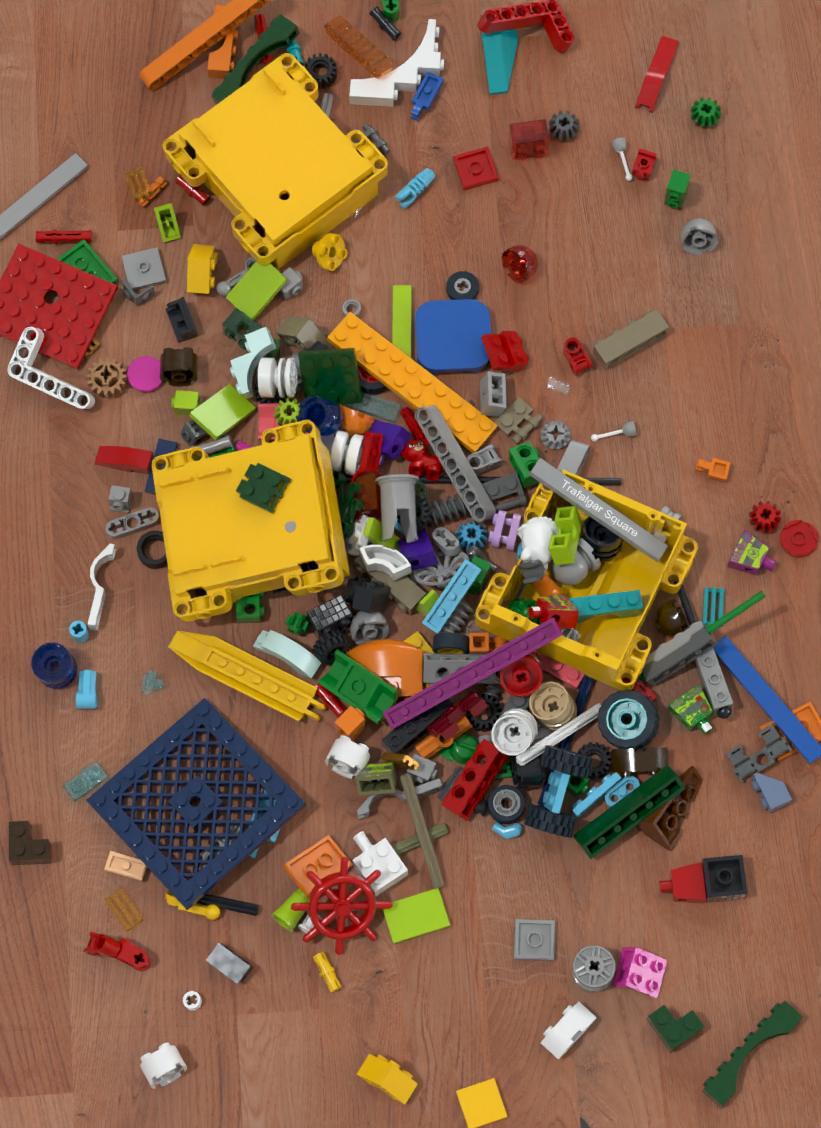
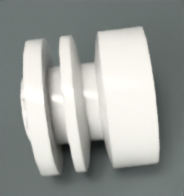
(280, 377)
(503, 731)

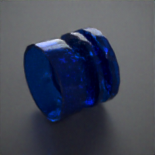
(51, 656)

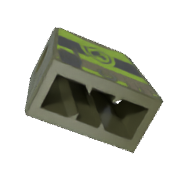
(377, 779)

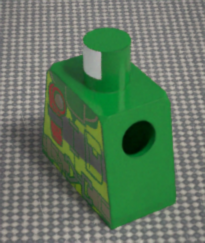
(693, 710)

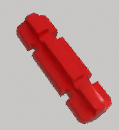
(412, 423)

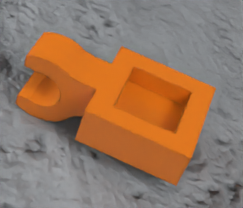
(716, 469)

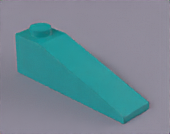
(499, 56)

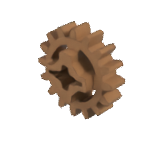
(99, 373)

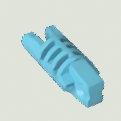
(415, 187)

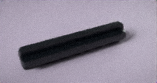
(230, 904)

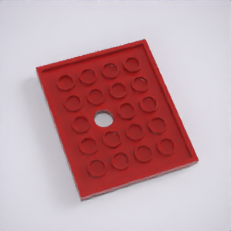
(66, 324)

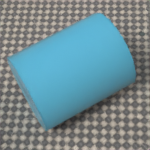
(78, 631)

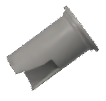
(398, 498)

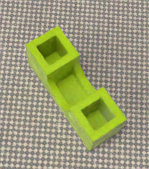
(565, 543)

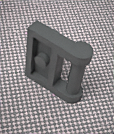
(503, 487)

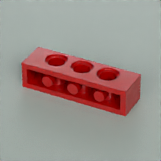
(475, 789)

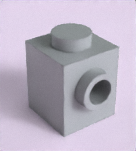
(293, 285)
(425, 772)

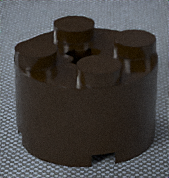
(178, 366)

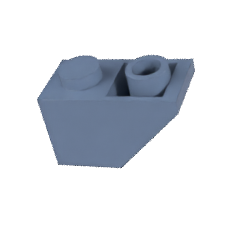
(772, 792)

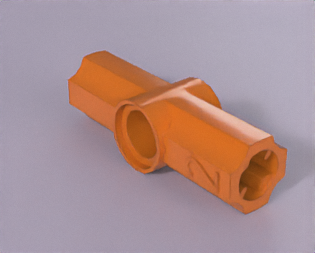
(431, 744)

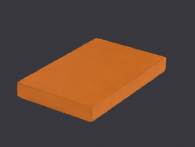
(809, 719)
(321, 858)

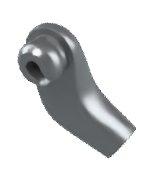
(475, 551)

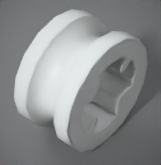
(191, 994)

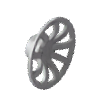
(442, 574)

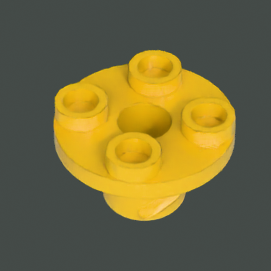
(329, 251)

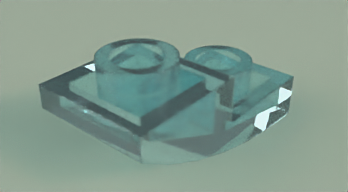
(85, 781)

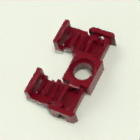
(446, 723)

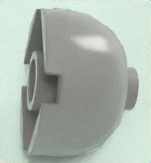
(698, 236)
(368, 627)

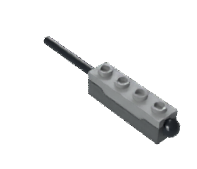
(709, 671)

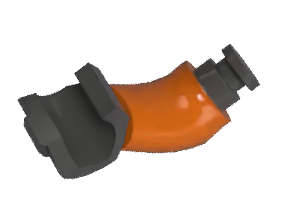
(535, 574)

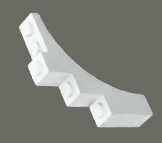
(404, 78)

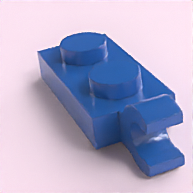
(425, 94)

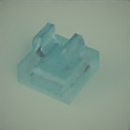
(150, 683)

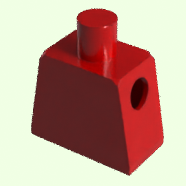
(686, 884)

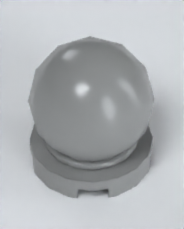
(575, 573)

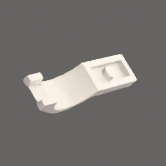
(106, 555)

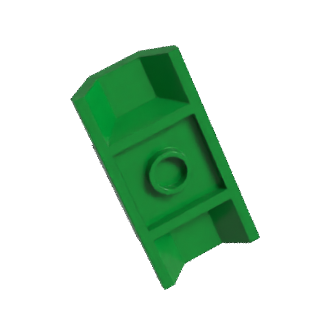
(359, 687)

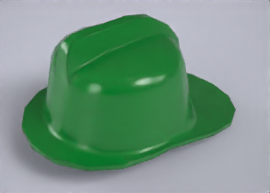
(461, 749)

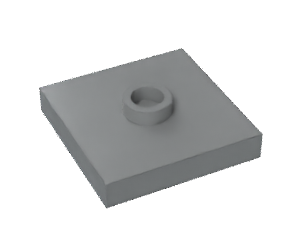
(144, 269)

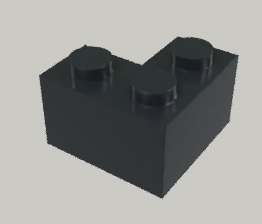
(367, 595)

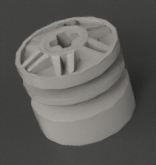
(592, 980)

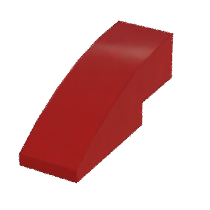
(124, 458)

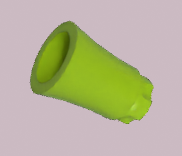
(285, 916)

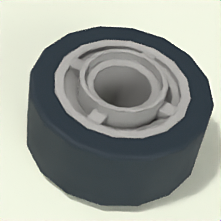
(510, 794)

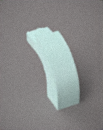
(288, 651)

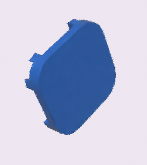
(451, 335)

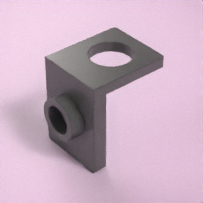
(137, 299)

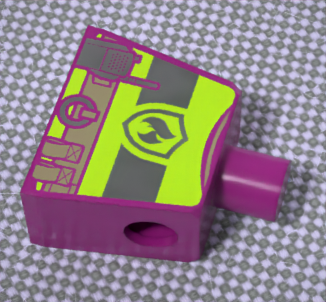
(750, 555)

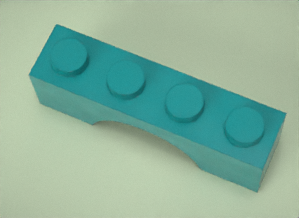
(620, 604)

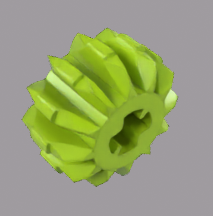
(282, 412)

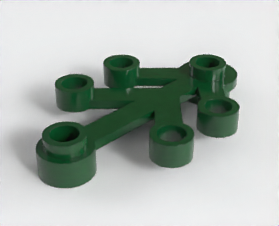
(344, 503)

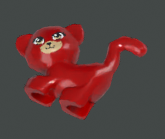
(417, 453)

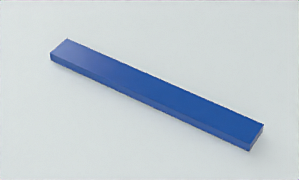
(768, 700)

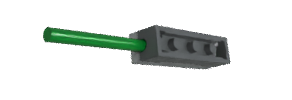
(688, 645)

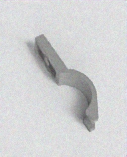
(421, 791)

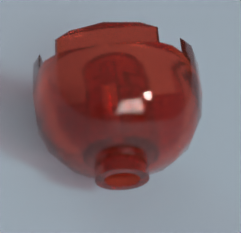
(520, 263)

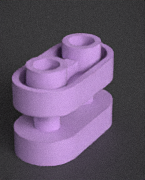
(496, 536)

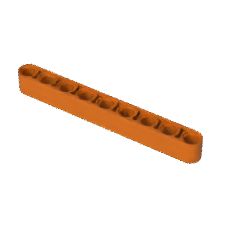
(198, 41)

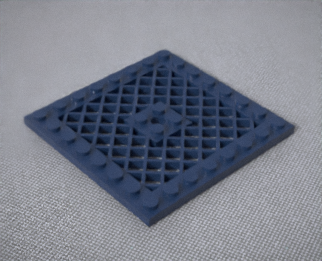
(231, 855)

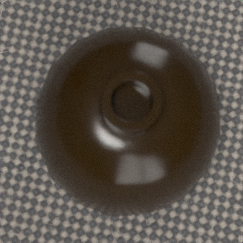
(670, 619)

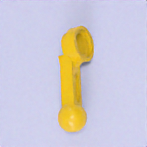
(211, 911)

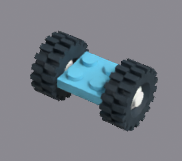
(550, 817)

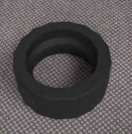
(147, 537)

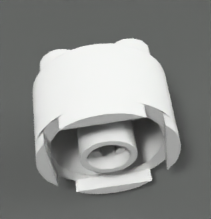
(347, 757)
(162, 1065)

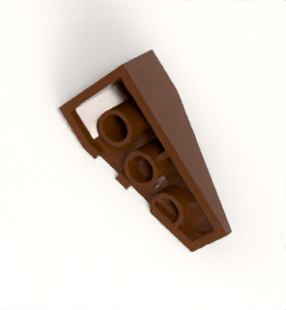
(666, 822)

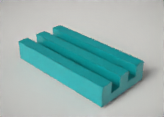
(714, 591)

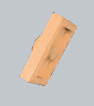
(125, 866)

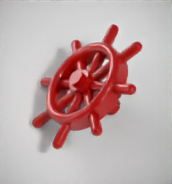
(341, 905)

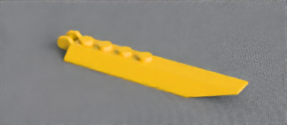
(247, 674)

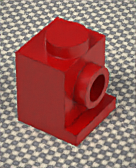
(644, 164)

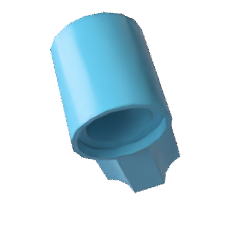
(87, 696)

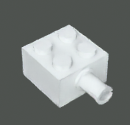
(379, 857)

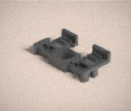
(746, 766)

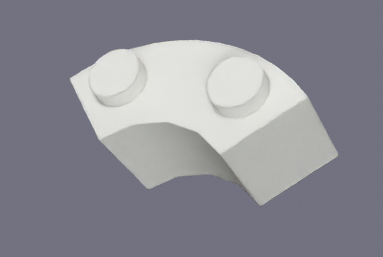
(386, 560)
(568, 1029)

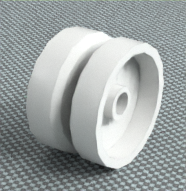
(346, 452)

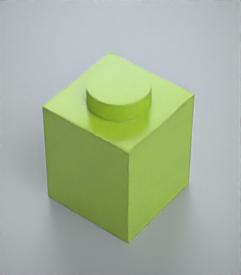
(185, 402)

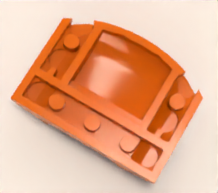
(393, 661)

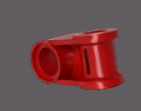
(577, 359)
(102, 946)
(130, 953)

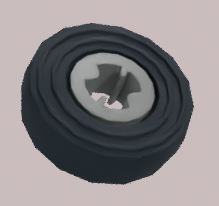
(455, 282)

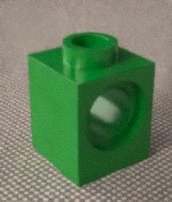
(580, 789)

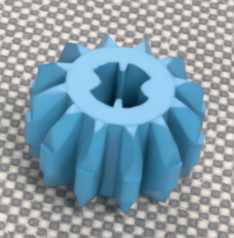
(478, 531)

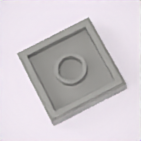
(534, 940)

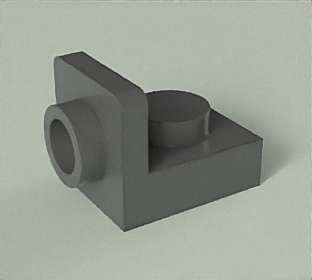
(192, 432)

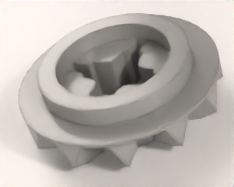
(561, 440)

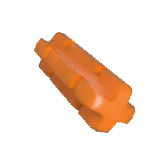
(159, 183)

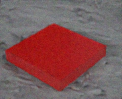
(475, 168)

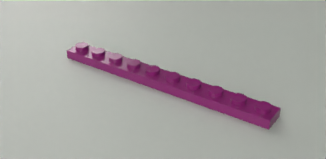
(473, 673)

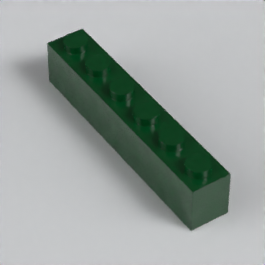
(629, 812)

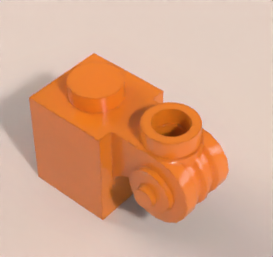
(481, 644)

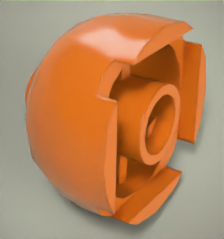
(356, 422)

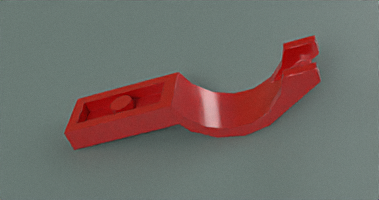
(657, 72)
(369, 458)

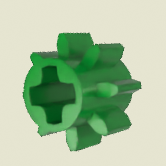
(297, 623)

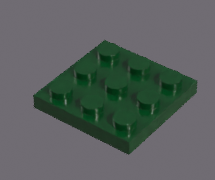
(331, 375)

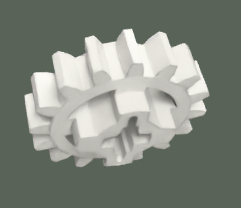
(357, 538)

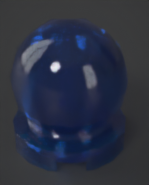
(323, 413)

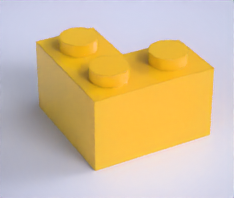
(199, 268)
(387, 1077)

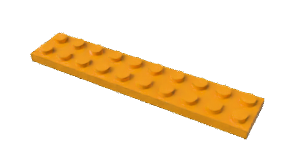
(411, 381)

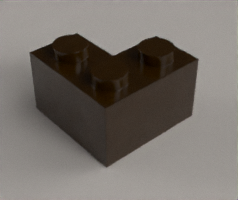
(24, 849)

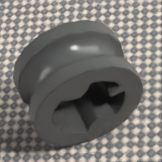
(491, 691)

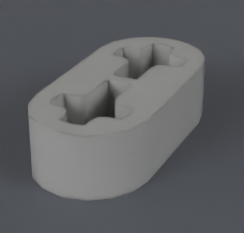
(449, 539)

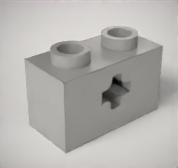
(493, 394)

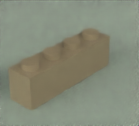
(630, 339)
(402, 590)

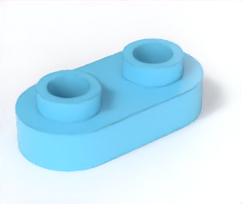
(619, 790)

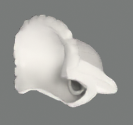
(536, 539)

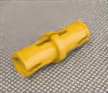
(327, 972)

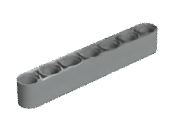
(449, 457)

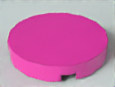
(144, 374)

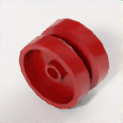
(522, 676)

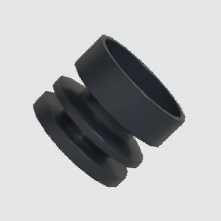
(602, 540)

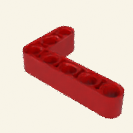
(531, 14)

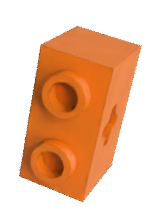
(350, 723)

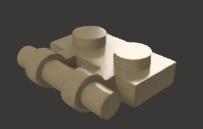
(514, 416)

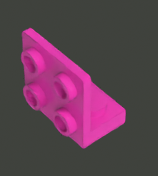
(640, 971)

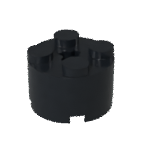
(528, 775)

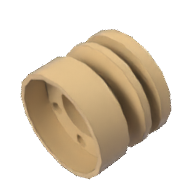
(552, 705)

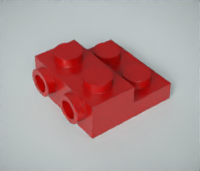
(505, 351)

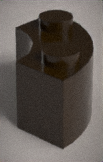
(639, 760)

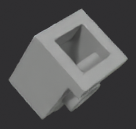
(120, 499)

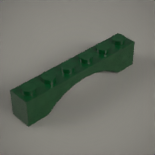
(277, 36)
(778, 1024)

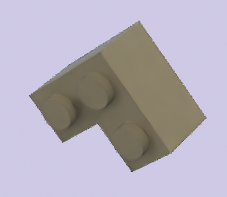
(301, 333)

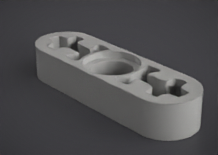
(147, 523)

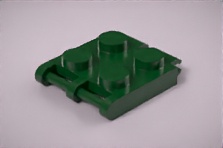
(262, 486)

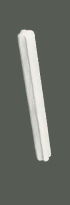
(558, 735)

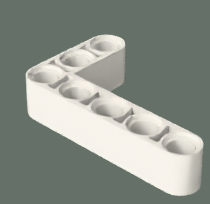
(43, 378)

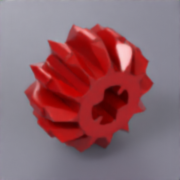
(768, 524)

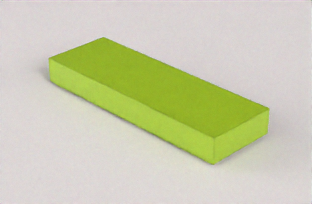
(373, 532)

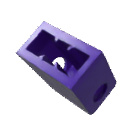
(394, 439)
(418, 553)

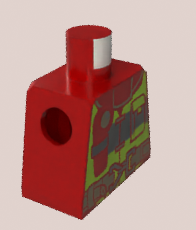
(557, 607)

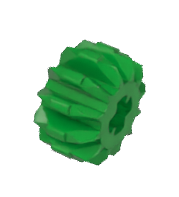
(705, 112)

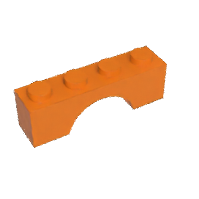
(220, 61)

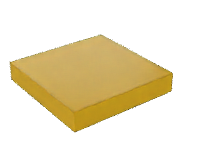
(481, 1104)

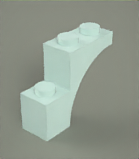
(258, 345)

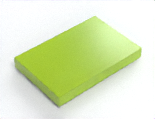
(256, 289)
(222, 412)
(416, 916)

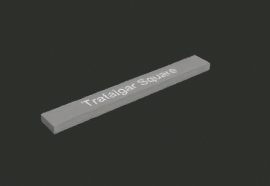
(598, 510)

